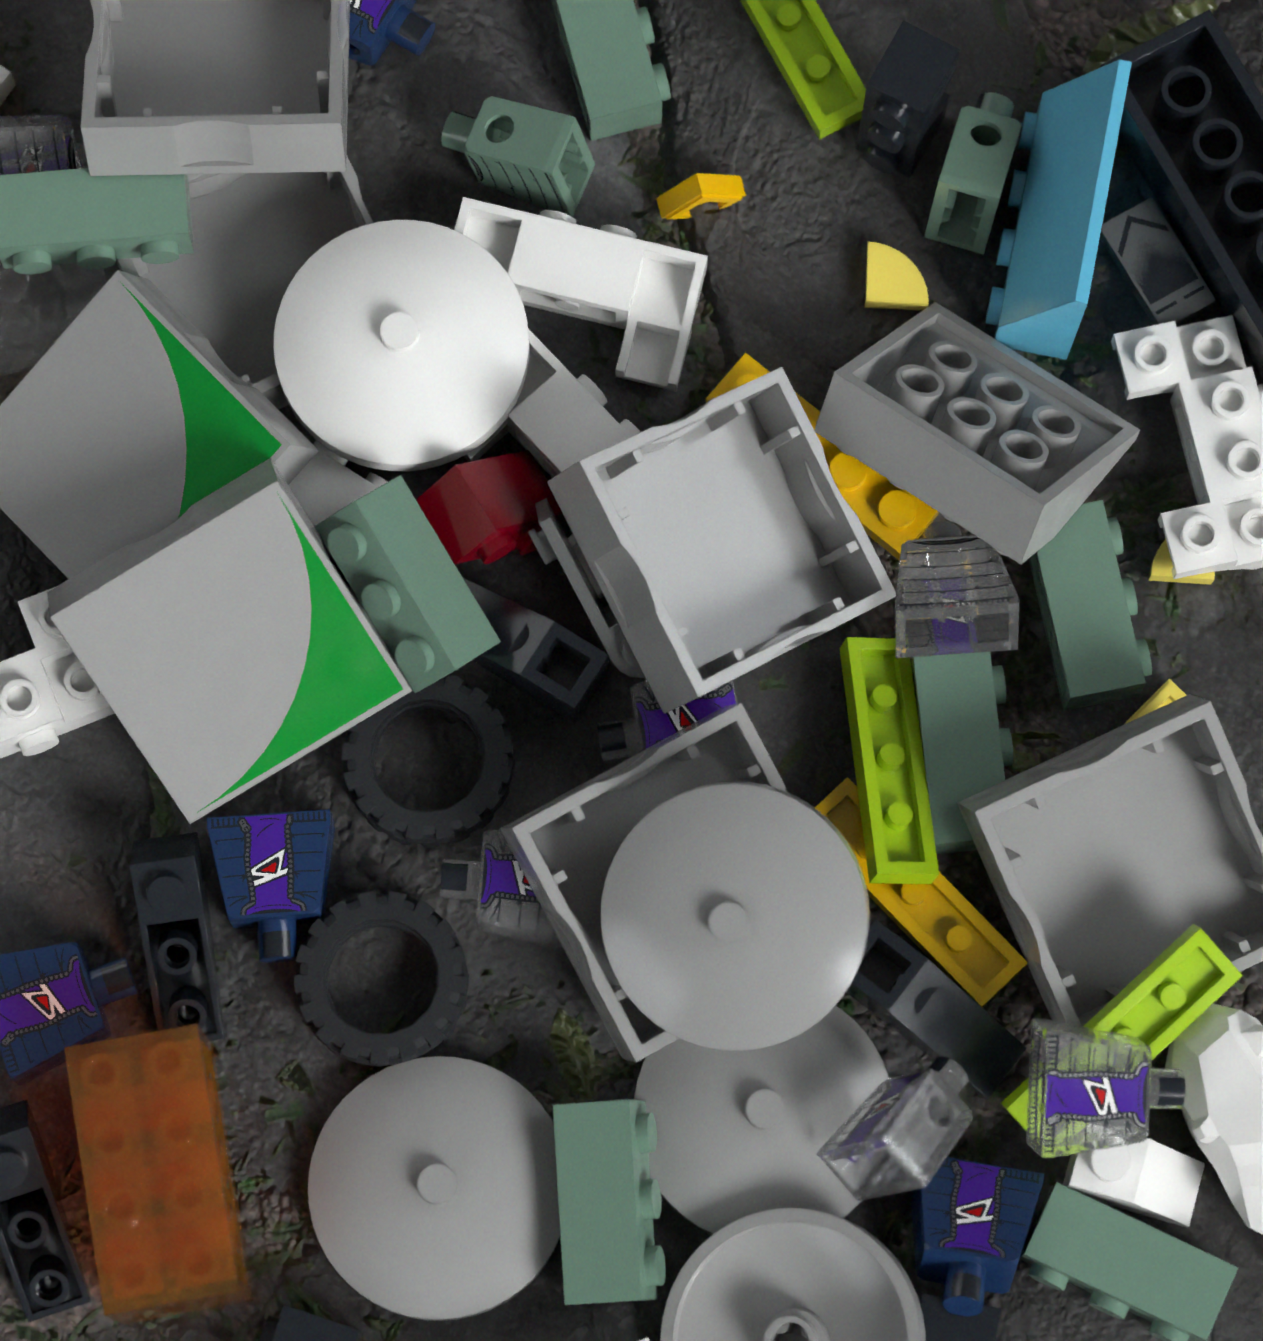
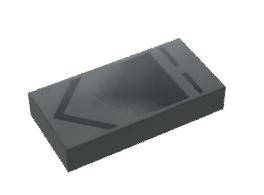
(1155, 265)

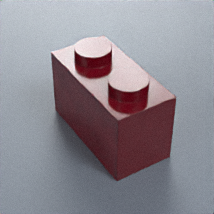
(488, 507)

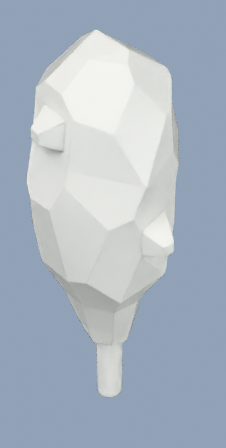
(1225, 1100)

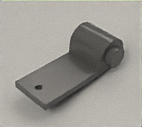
(554, 545)

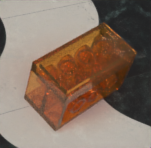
(158, 1174)

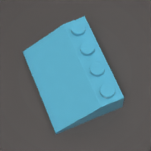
(1058, 212)

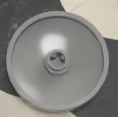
(735, 915)
(748, 1123)
(436, 1188)
(792, 1280)

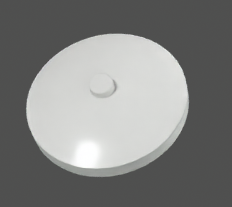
(401, 345)

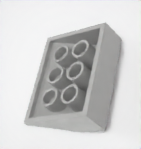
(973, 430)

